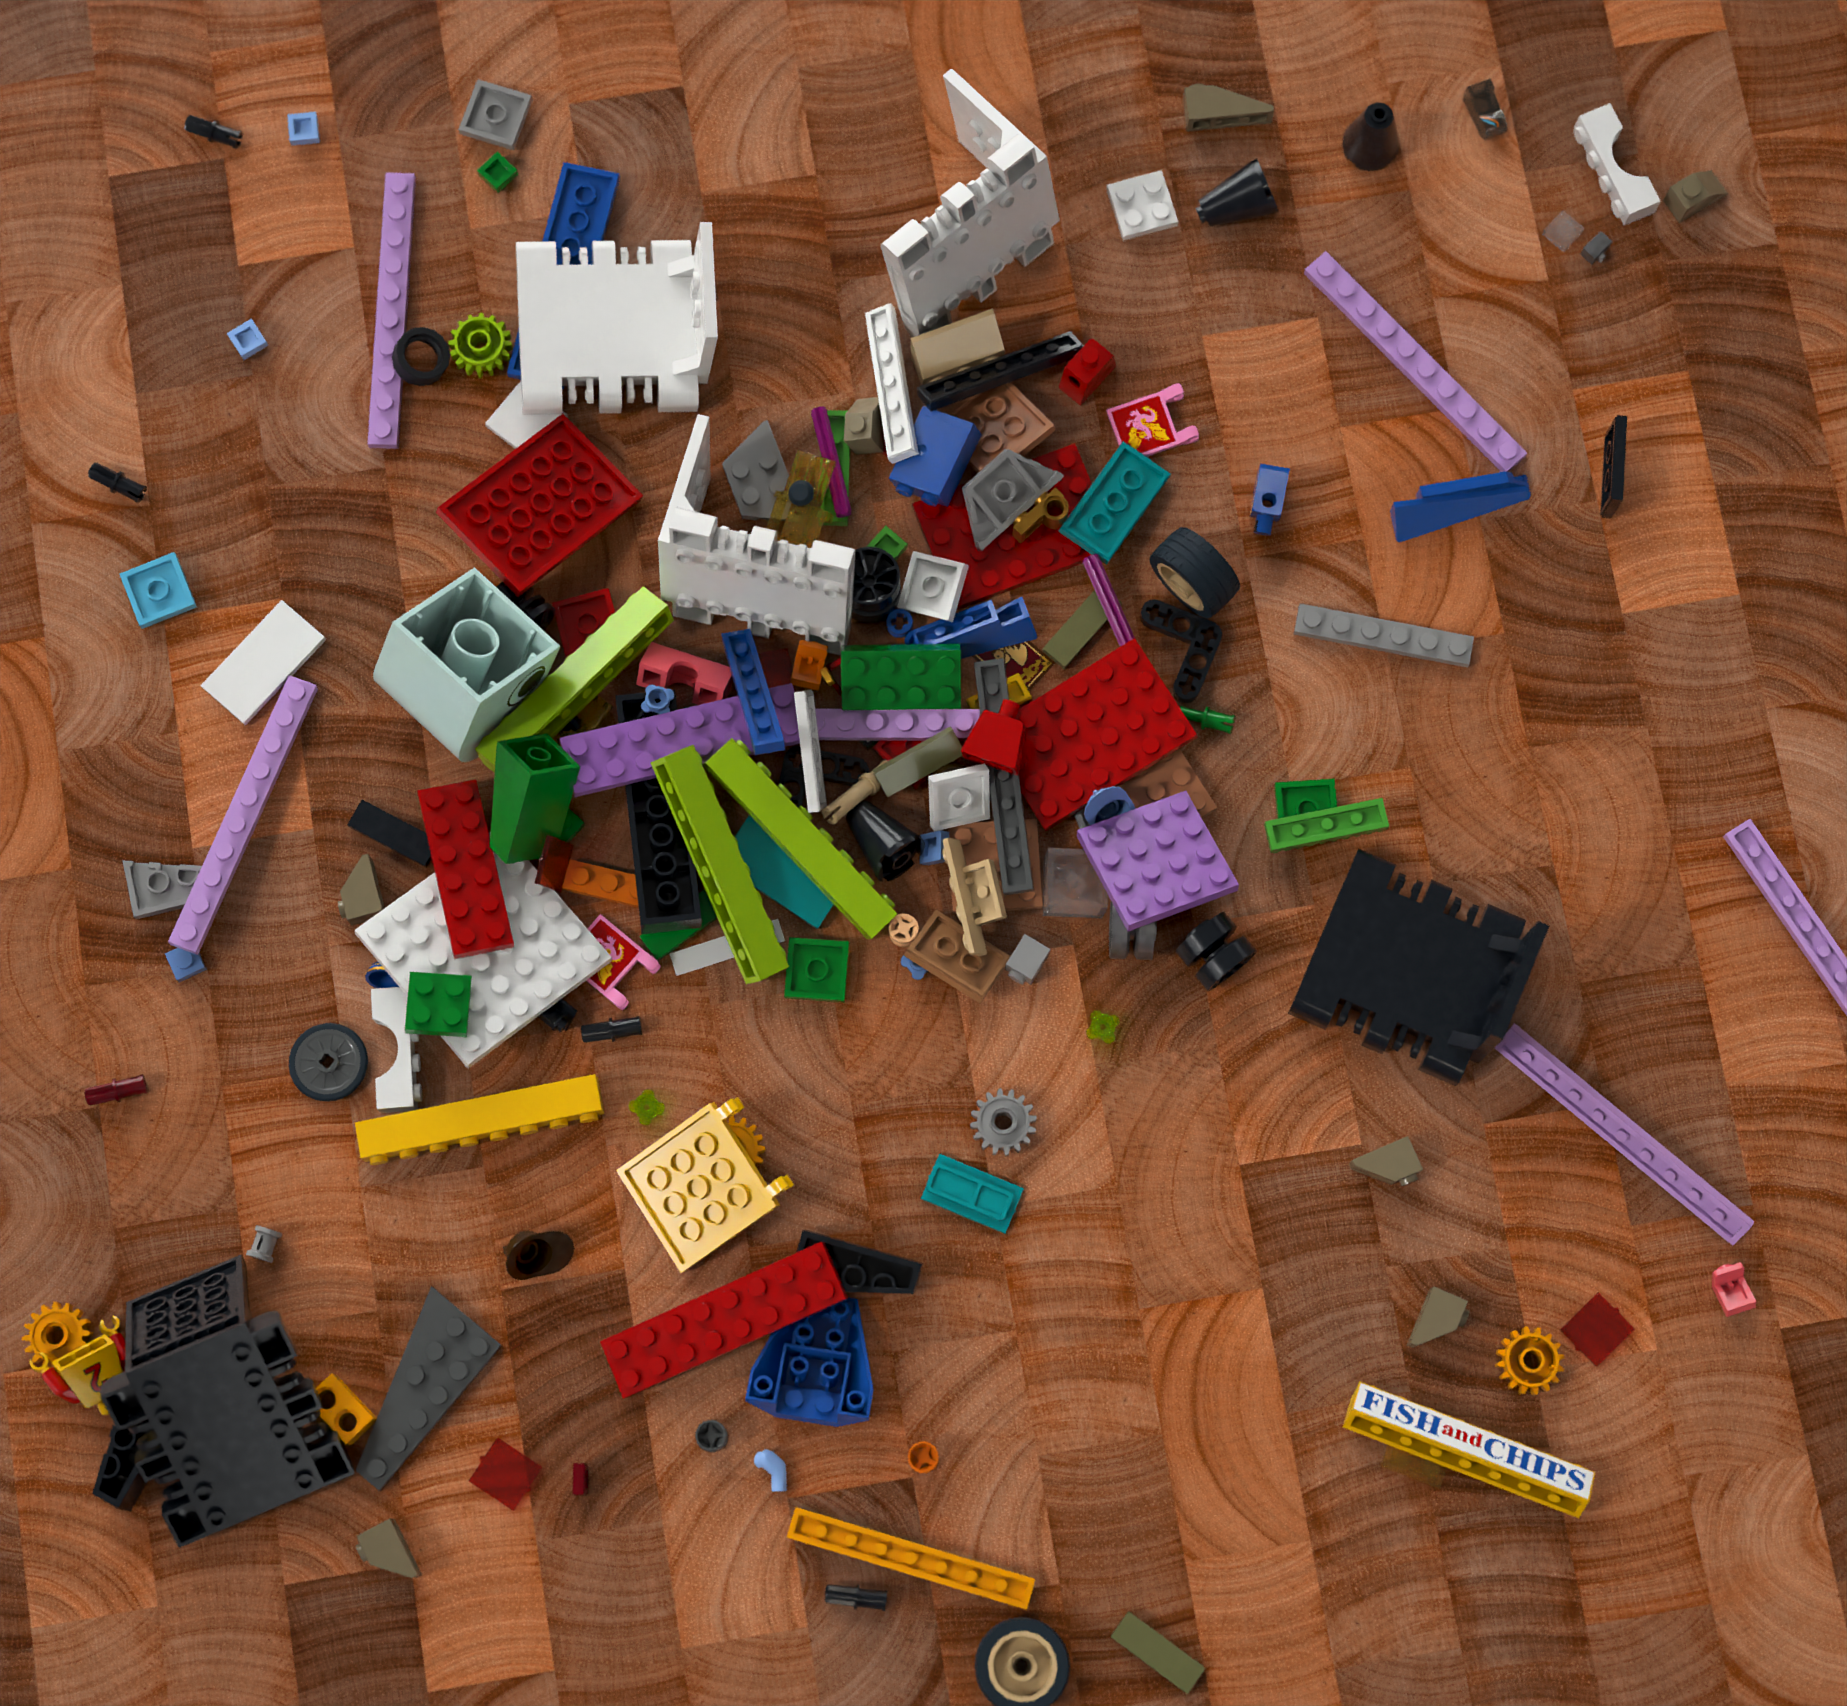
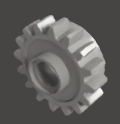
(1003, 1106)

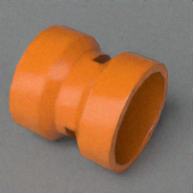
(923, 1457)

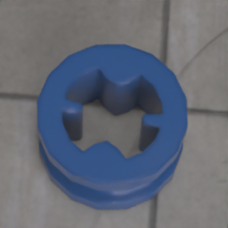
(892, 617)

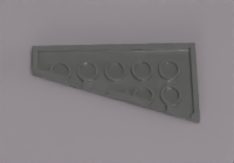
(435, 1370)

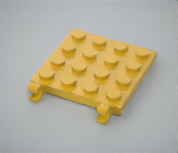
(700, 1185)

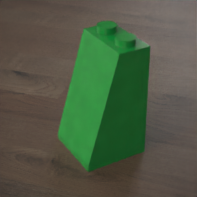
(530, 795)

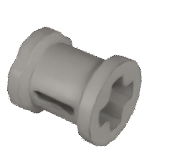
(264, 1244)

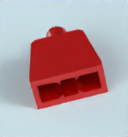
(1090, 369)
(997, 739)

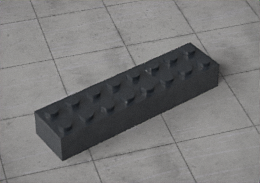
(660, 857)

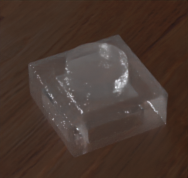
(1563, 231)

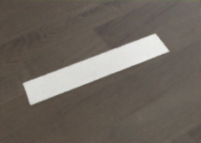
(709, 953)

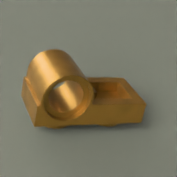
(1028, 522)

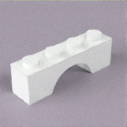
(1630, 194)
(397, 1087)

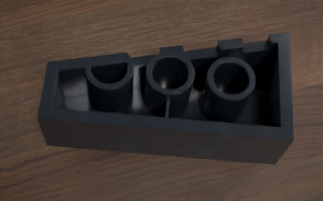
(866, 1268)
(118, 1475)

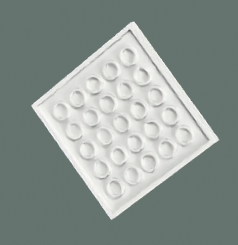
(508, 985)

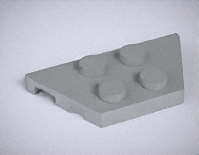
(756, 473)
(1004, 492)

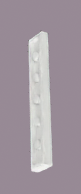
(891, 383)

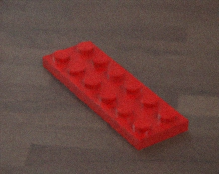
(465, 869)

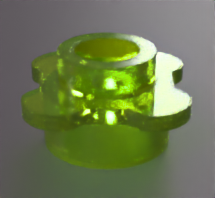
(1105, 1019)
(647, 1098)

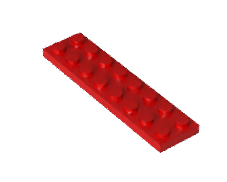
(723, 1320)

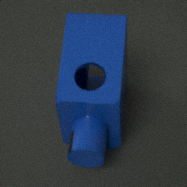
(1270, 486)

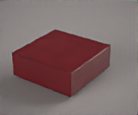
(580, 1479)

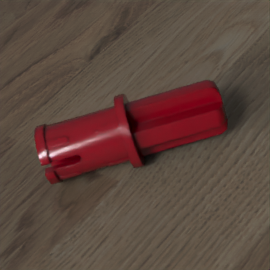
(116, 1090)

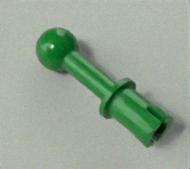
(1210, 719)

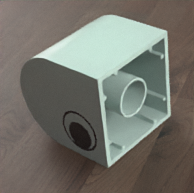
(464, 661)

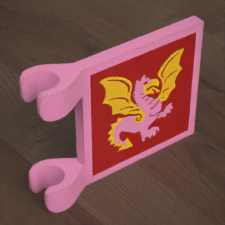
(1148, 425)
(624, 956)

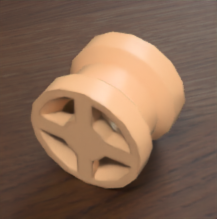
(901, 925)

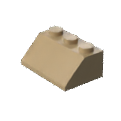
(956, 347)

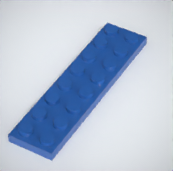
(575, 220)

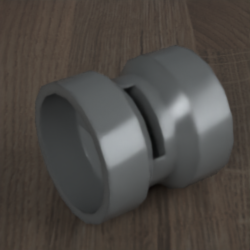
(711, 1436)

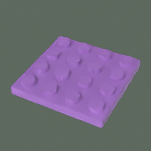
(1157, 860)

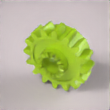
(476, 331)

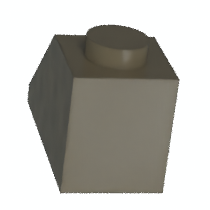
(1693, 194)
(864, 427)
(361, 893)
(1390, 1163)
(1438, 1316)
(387, 1549)

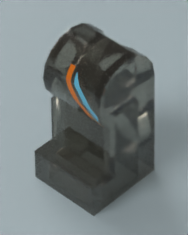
(1485, 109)

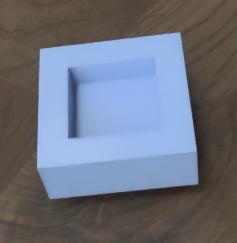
(303, 128)
(247, 339)

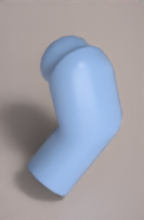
(775, 1466)

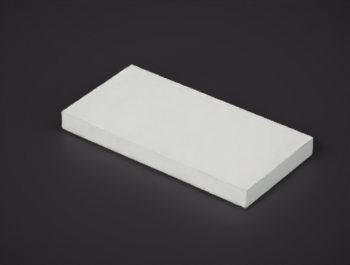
(263, 662)
(810, 750)

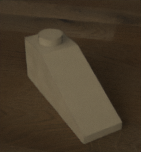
(1219, 108)

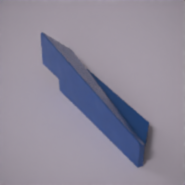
(1455, 502)
(979, 628)

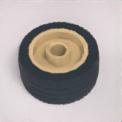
(1194, 572)
(1024, 1640)

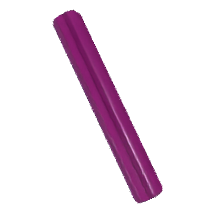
(828, 451)
(1108, 599)

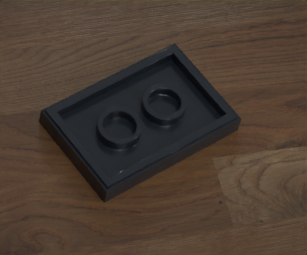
(1613, 467)

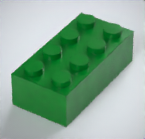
(901, 676)

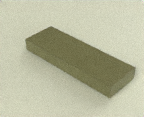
(1077, 632)
(918, 761)
(1157, 1652)

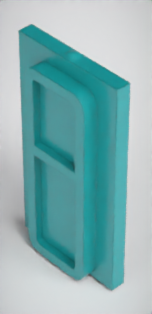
(972, 1193)

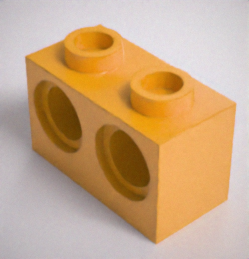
(345, 1404)

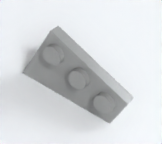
(158, 887)

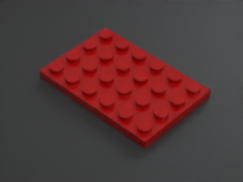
(539, 504)
(1005, 561)
(1097, 733)

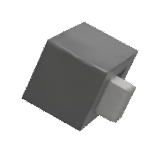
(1596, 247)

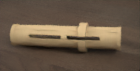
(866, 786)

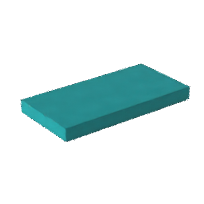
(1114, 502)
(779, 876)

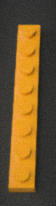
(911, 1558)

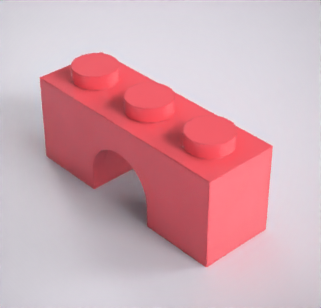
(669, 666)

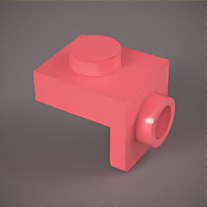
(1732, 1289)

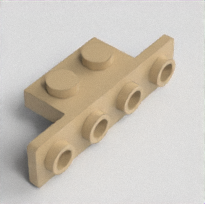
(976, 894)

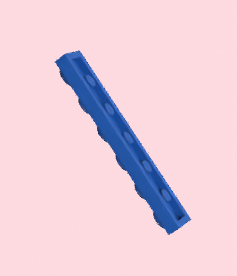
(753, 692)

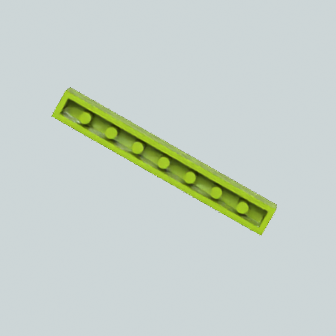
(583, 673)
(800, 839)
(720, 864)

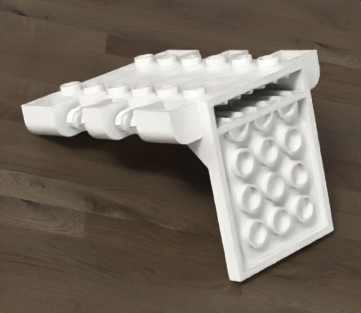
(977, 225)
(616, 323)
(747, 574)

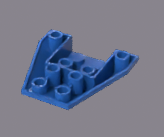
(815, 1370)

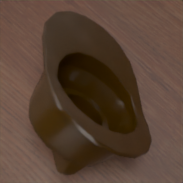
(537, 1254)

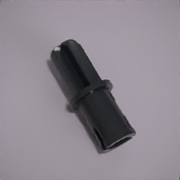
(213, 131)
(117, 482)
(611, 1029)
(856, 1597)

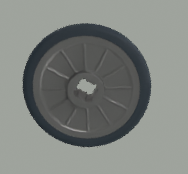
(314, 1048)

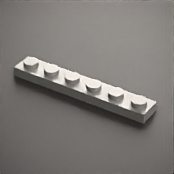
(1383, 635)

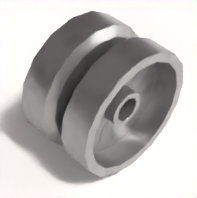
(1119, 938)

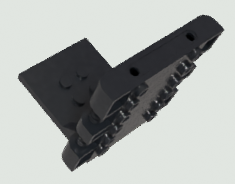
(1417, 969)
(216, 1406)

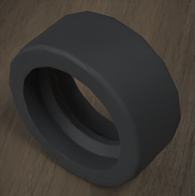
(426, 336)

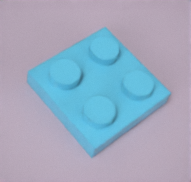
(158, 590)

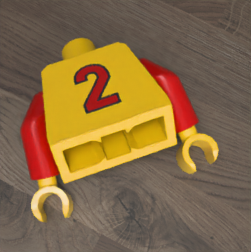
(82, 1372)

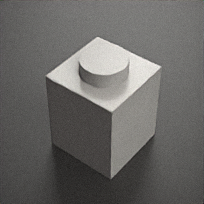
(1027, 960)

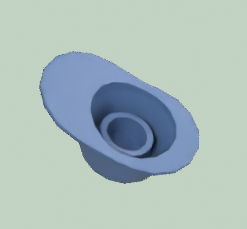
(1107, 804)

